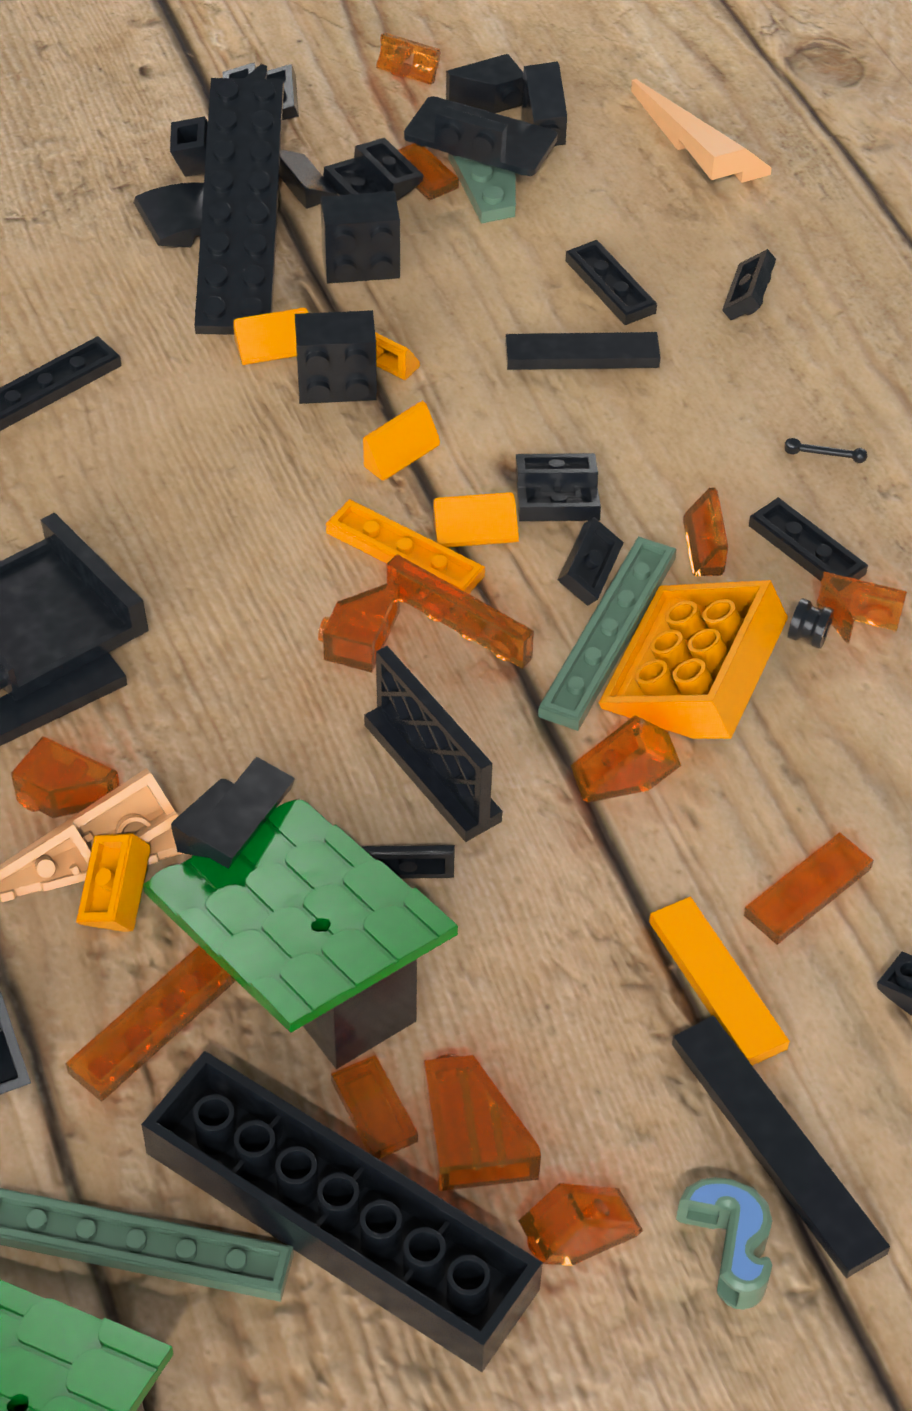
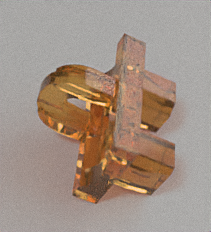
(397, 50)

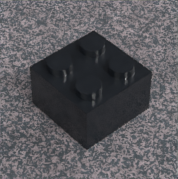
(360, 237)
(336, 356)

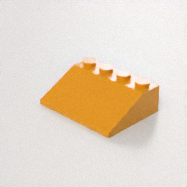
(697, 657)

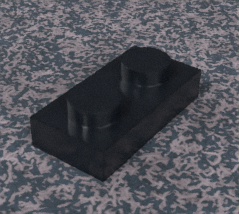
(749, 285)
(590, 561)

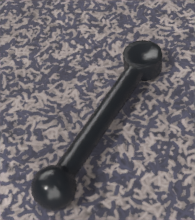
(794, 446)

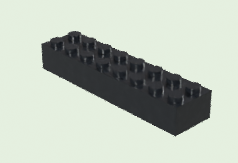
(344, 1209)

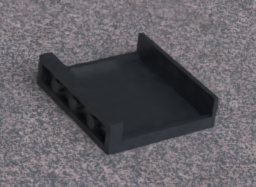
(60, 610)

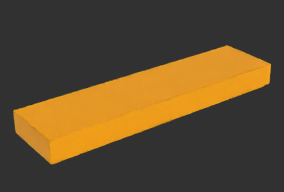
(386, 538)
(718, 980)

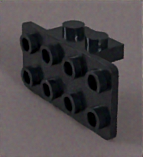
(480, 136)

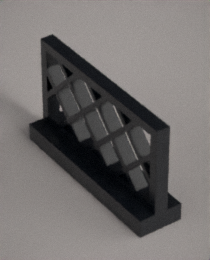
(432, 748)

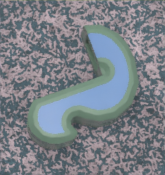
(747, 1222)

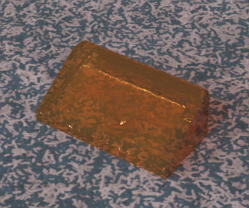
(706, 535)

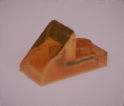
(860, 602)

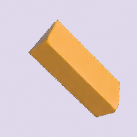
(266, 336)
(395, 358)
(400, 441)
(475, 519)
(114, 882)

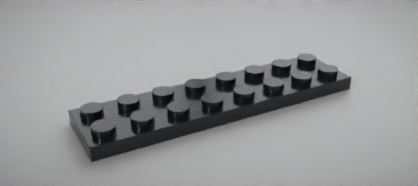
(239, 203)

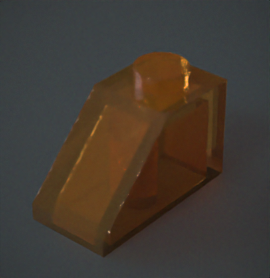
(360, 626)
(626, 761)
(60, 780)
(578, 1223)

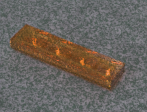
(462, 612)
(149, 1024)

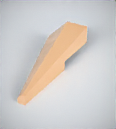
(710, 148)
(65, 852)

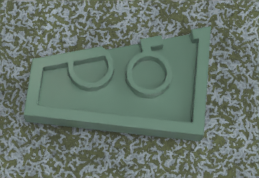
(487, 187)

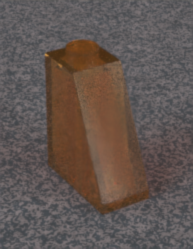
(474, 1127)

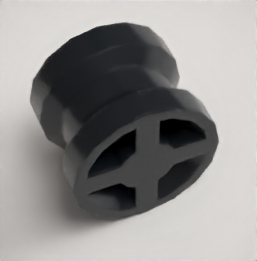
(811, 623)

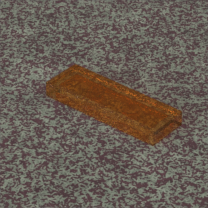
(808, 888)

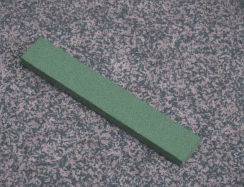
(607, 634)
(144, 1245)

